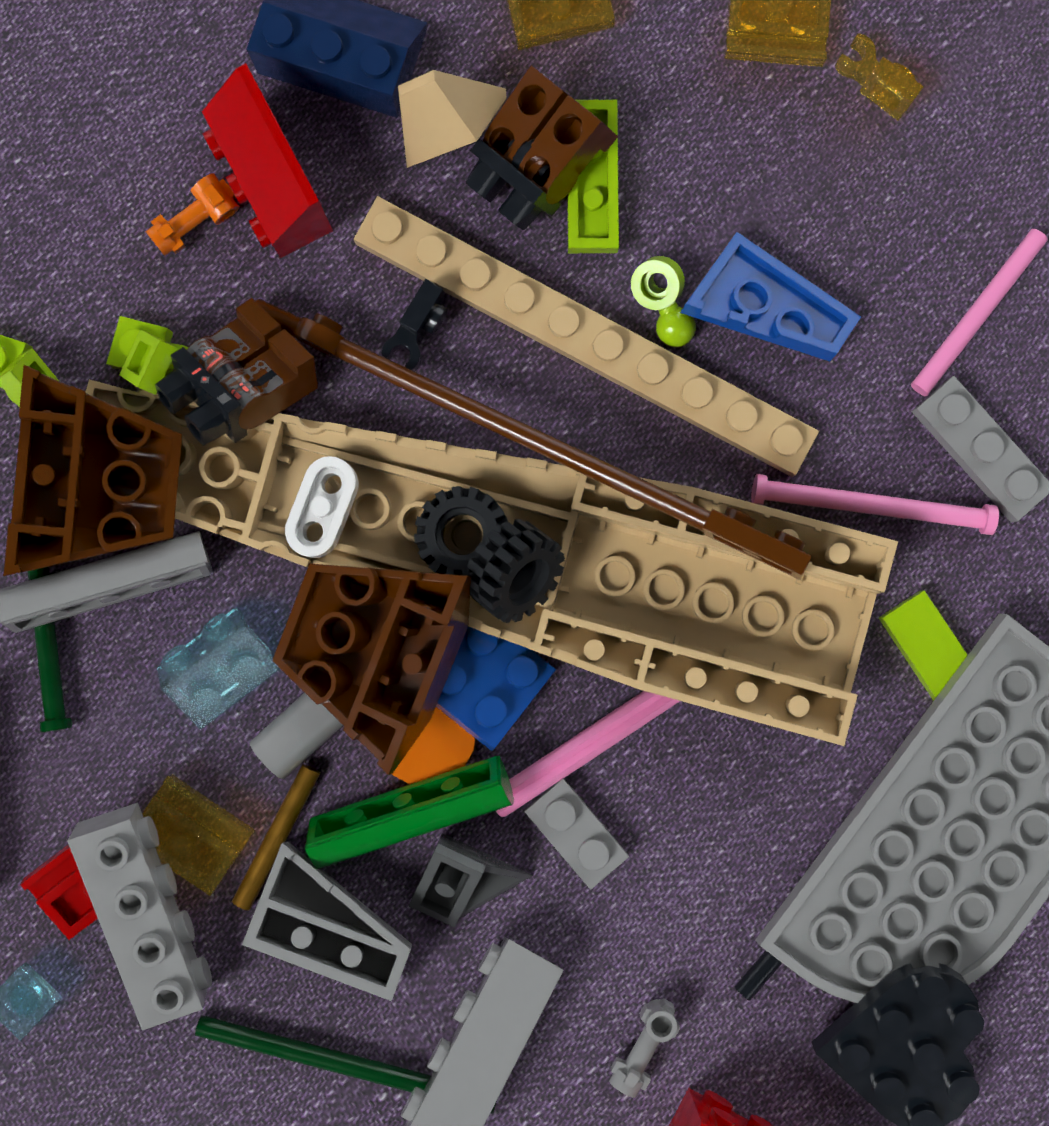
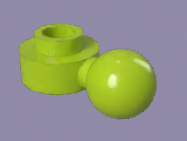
(672, 326)

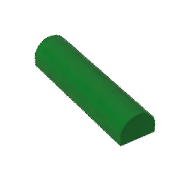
(408, 812)

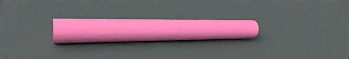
(979, 312)

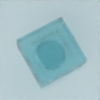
(25, 1000)

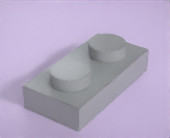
(576, 833)

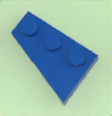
(771, 302)

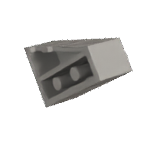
(325, 928)

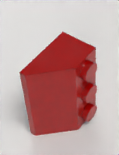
(263, 166)

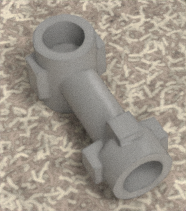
(660, 1026)

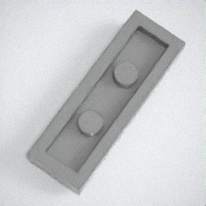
(982, 449)

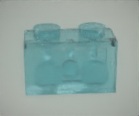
(215, 668)

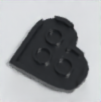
(908, 1046)

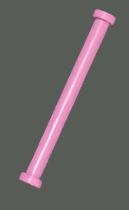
(984, 519)

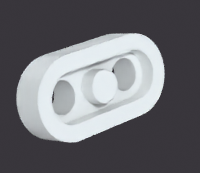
(318, 506)

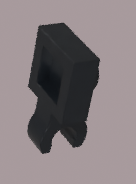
(422, 316)

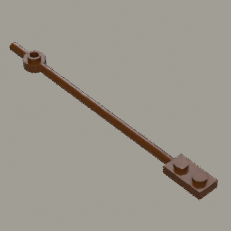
(731, 528)

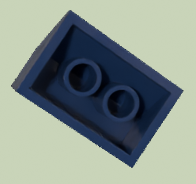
(338, 49)

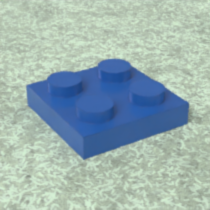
(491, 685)

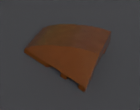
(86, 477)
(375, 649)

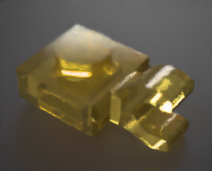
(883, 82)

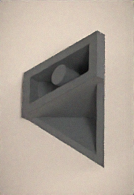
(461, 881)

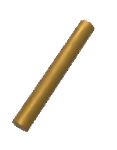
(275, 837)

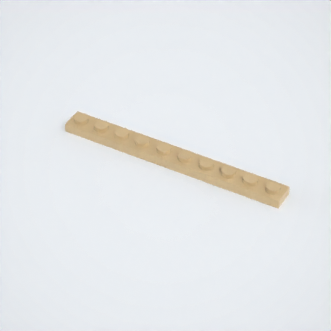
(586, 337)

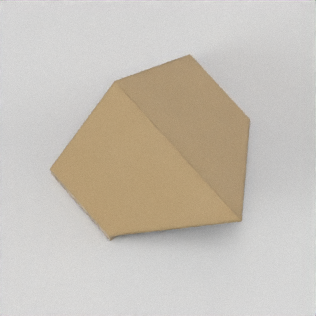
(444, 113)

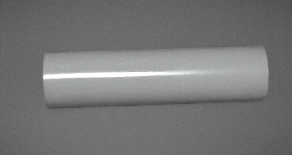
(104, 582)
(294, 736)

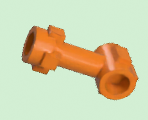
(213, 200)

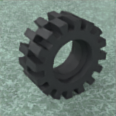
(436, 516)
(515, 570)

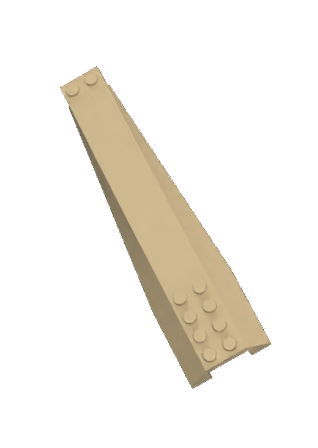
(636, 588)

